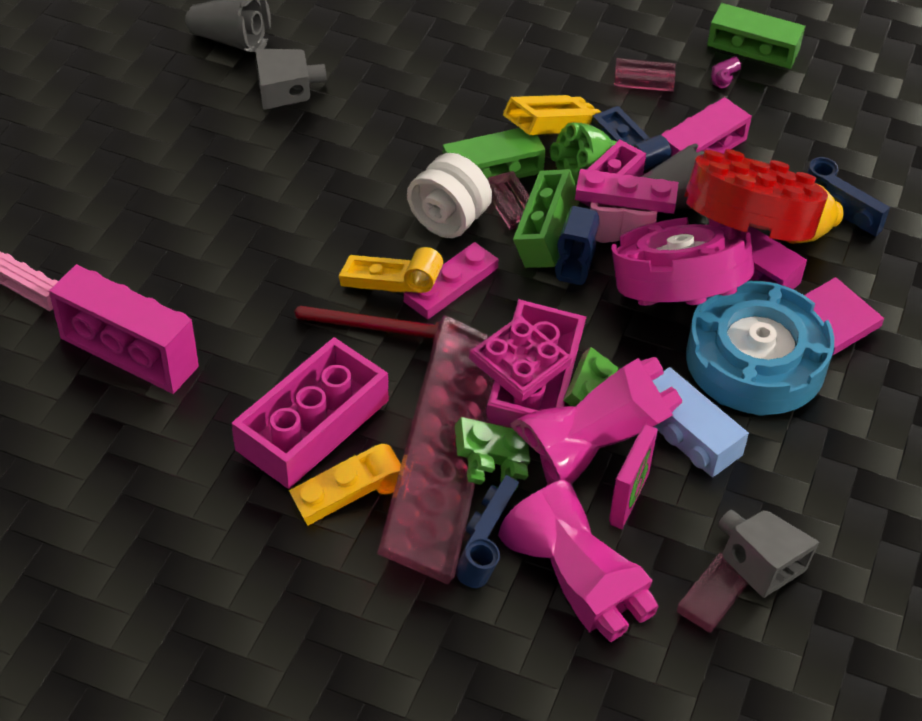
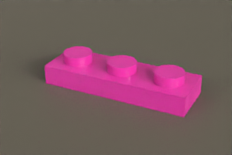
(626, 191)
(453, 280)

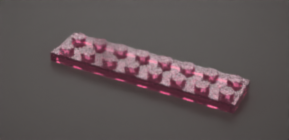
(432, 486)

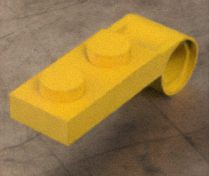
(393, 274)
(347, 482)

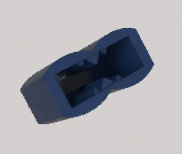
(577, 245)

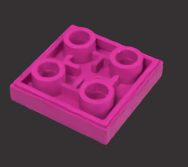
(846, 312)
(520, 358)

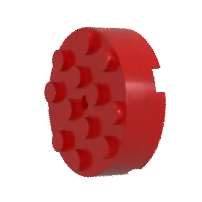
(755, 195)

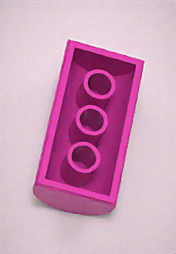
(566, 332)

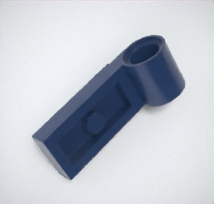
(622, 127)
(857, 205)
(480, 527)

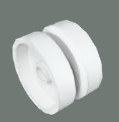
(449, 195)

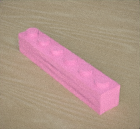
(26, 281)

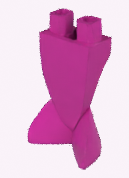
(607, 415)
(590, 573)

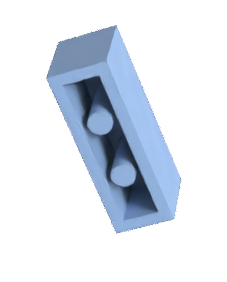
(700, 427)

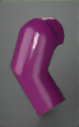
(721, 72)

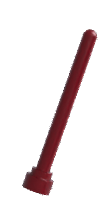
(366, 321)

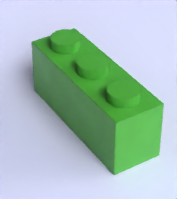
(755, 35)
(502, 153)
(544, 218)

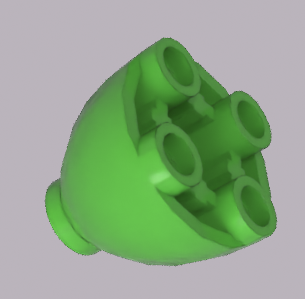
(579, 147)

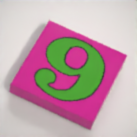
(632, 476)

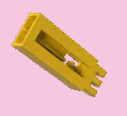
(548, 113)

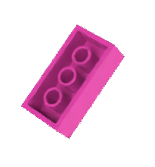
(125, 328)
(310, 412)

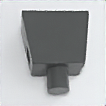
(285, 76)
(766, 549)

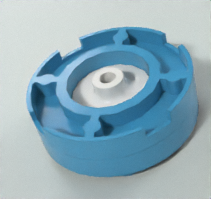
(759, 348)

